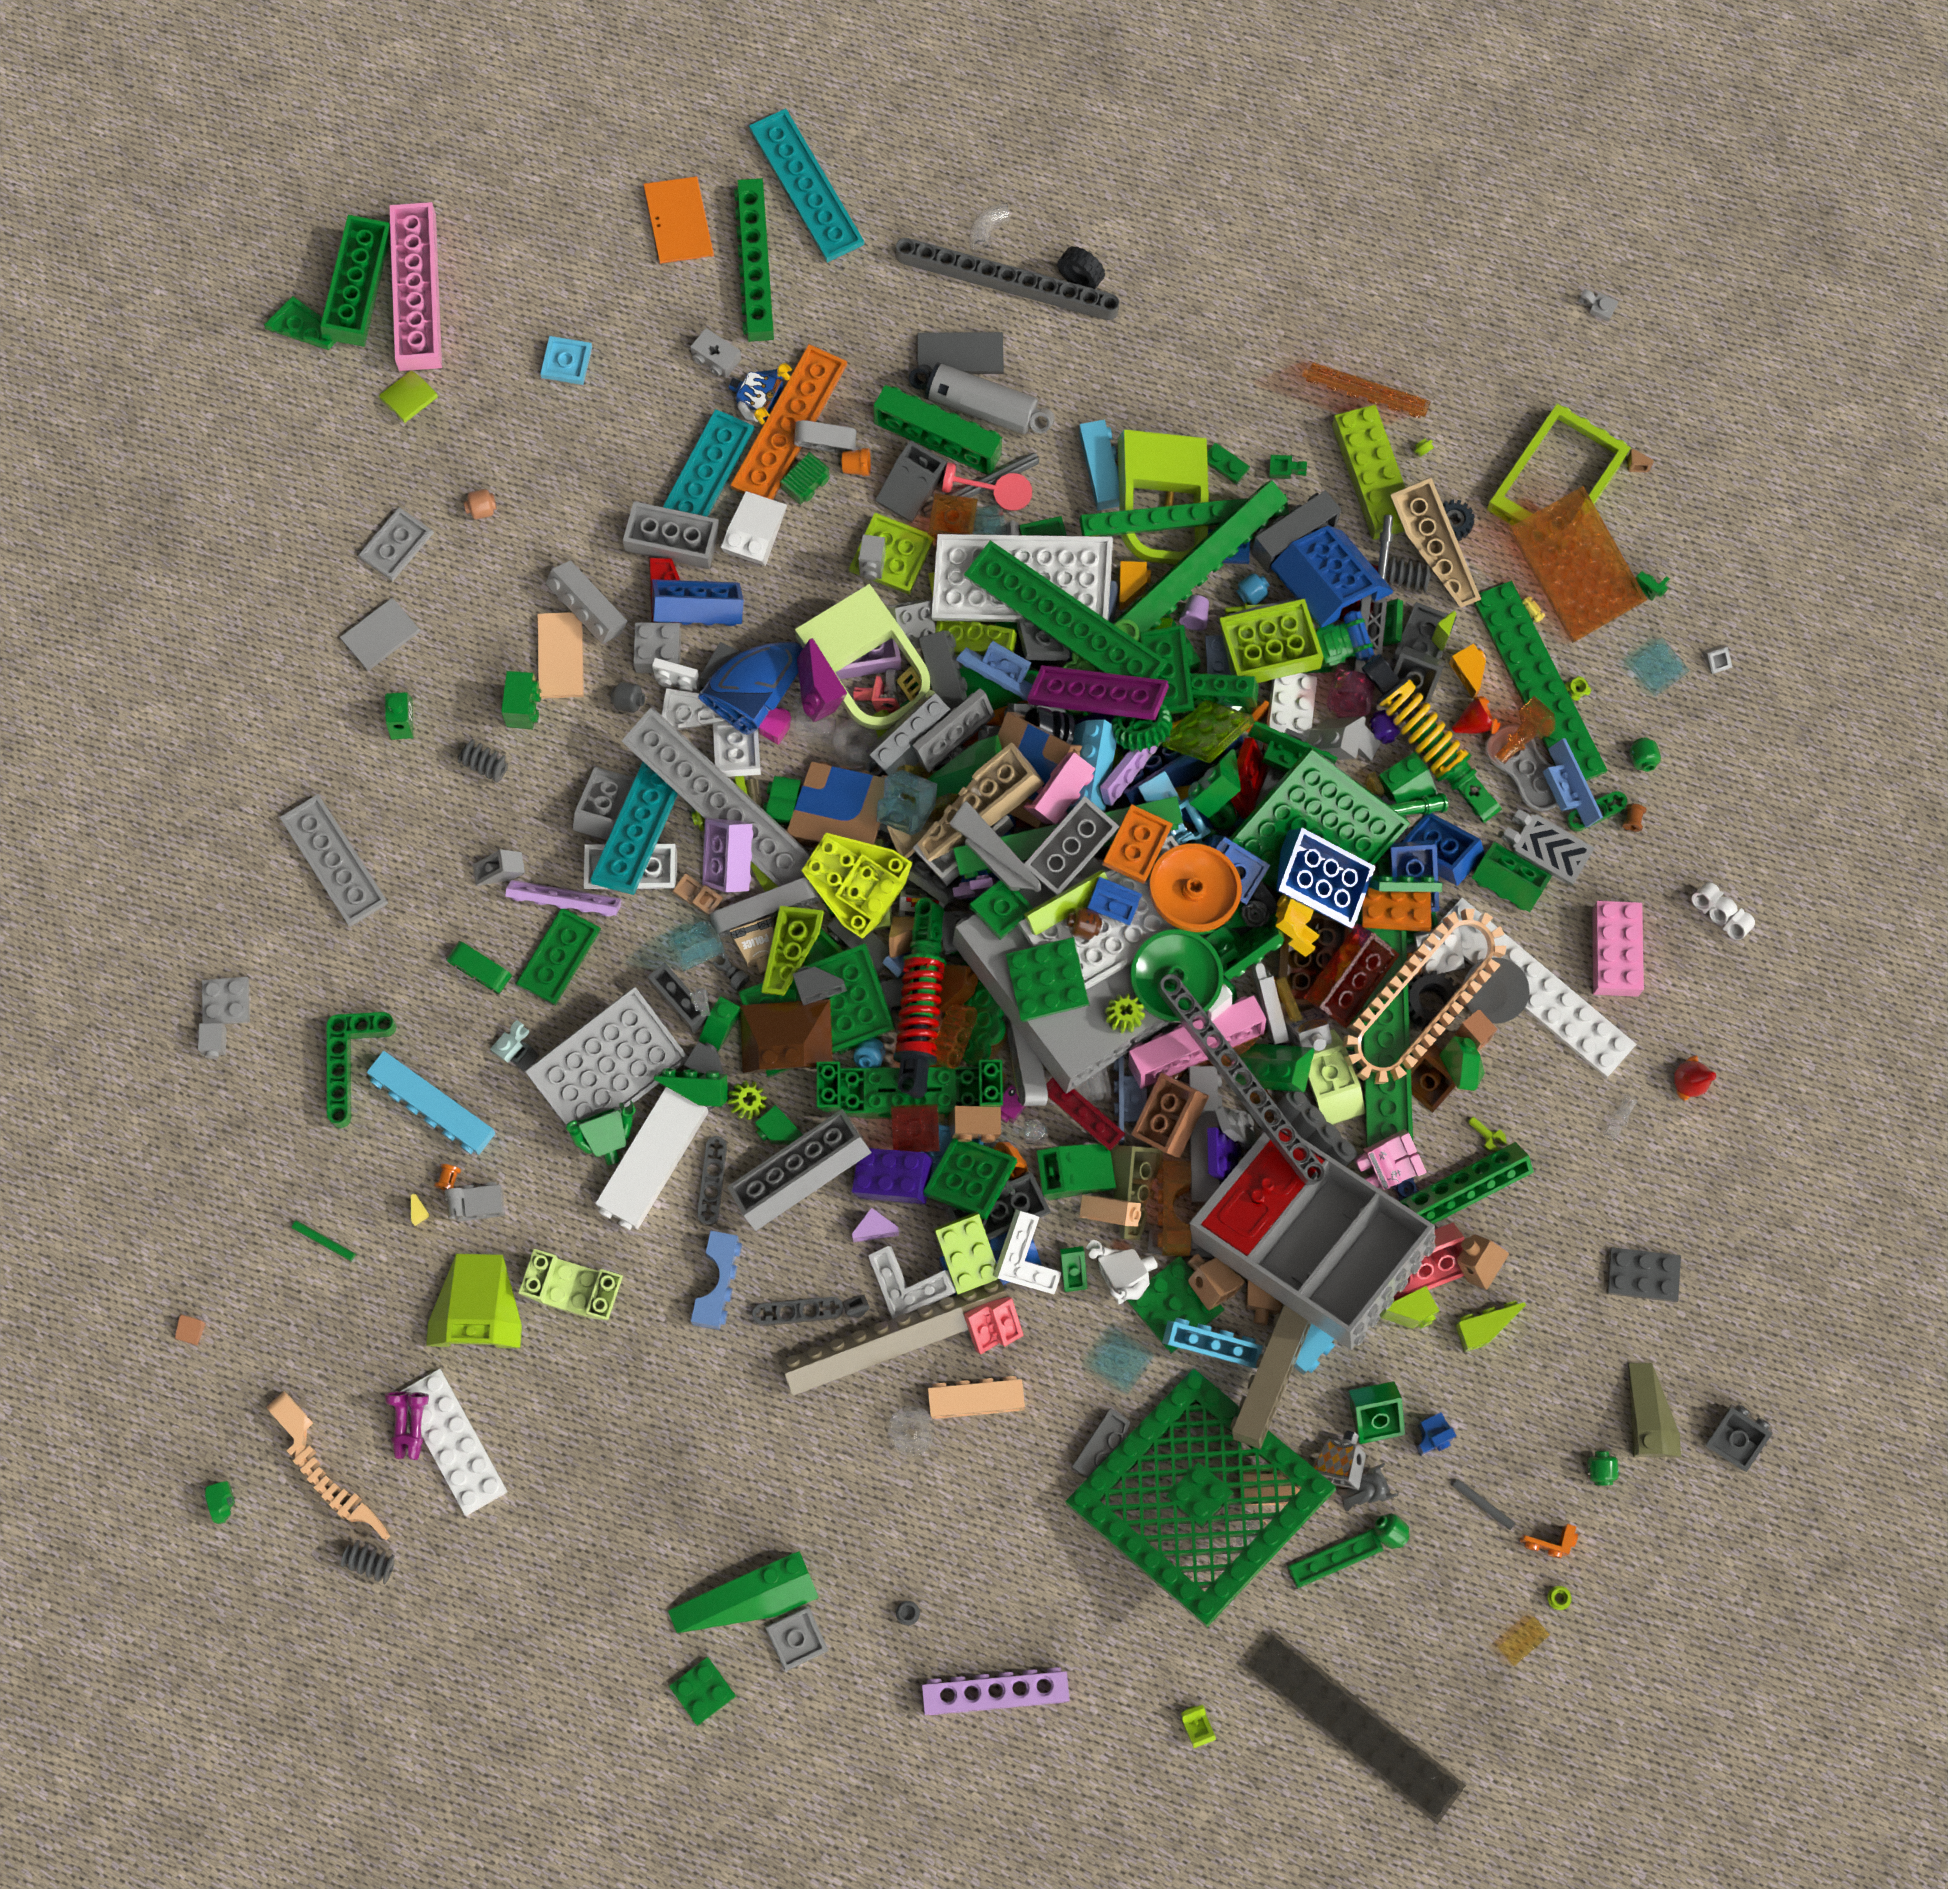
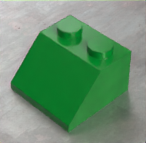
(1408, 780)
(1377, 1412)

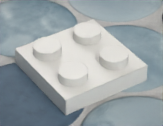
(677, 675)
(1448, 955)

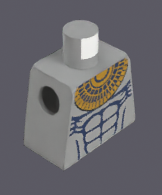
(1310, 1031)

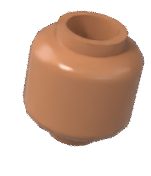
(480, 504)

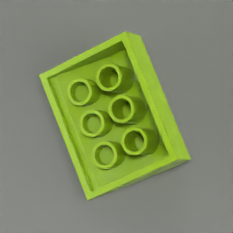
(1271, 642)

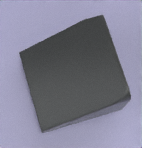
(525, 1057)

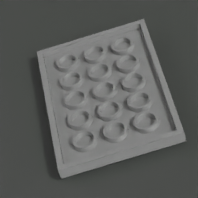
(607, 1060)

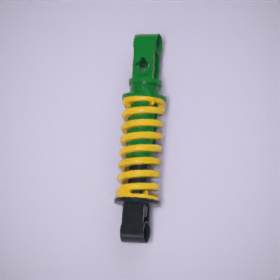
(1447, 761)

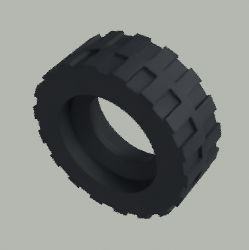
(1081, 267)

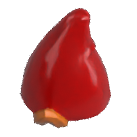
(1476, 718)
(1692, 1078)

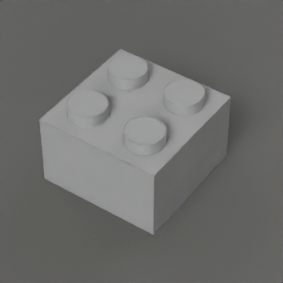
(656, 641)

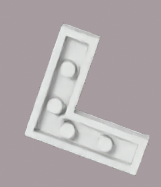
(1012, 1261)
(894, 1288)

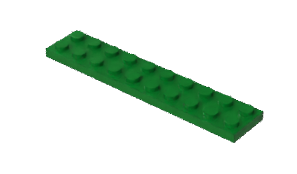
(1061, 615)
(1536, 673)
(1388, 1104)

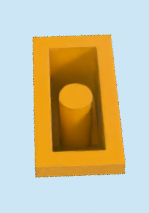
(1132, 581)
(1469, 668)

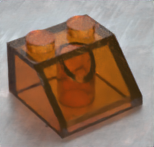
(953, 515)

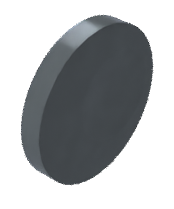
(1502, 994)

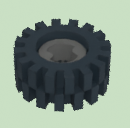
(1462, 515)

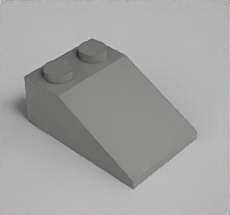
(601, 802)

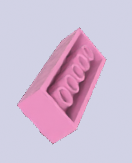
(1179, 1050)

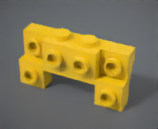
(1292, 920)

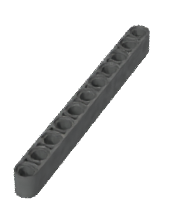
(1000, 271)
(1251, 1086)

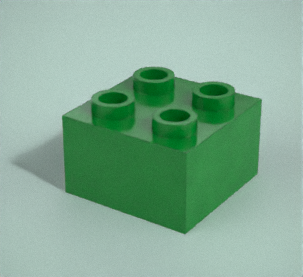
(520, 700)

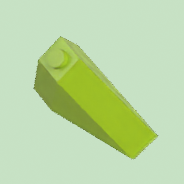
(791, 943)

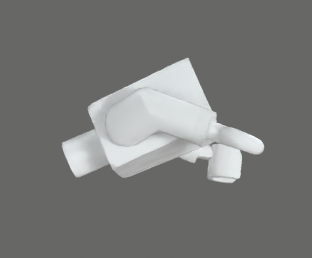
(1123, 1270)

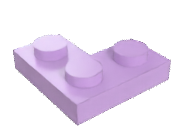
(974, 888)

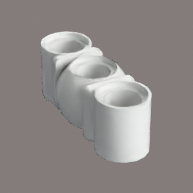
(1723, 911)

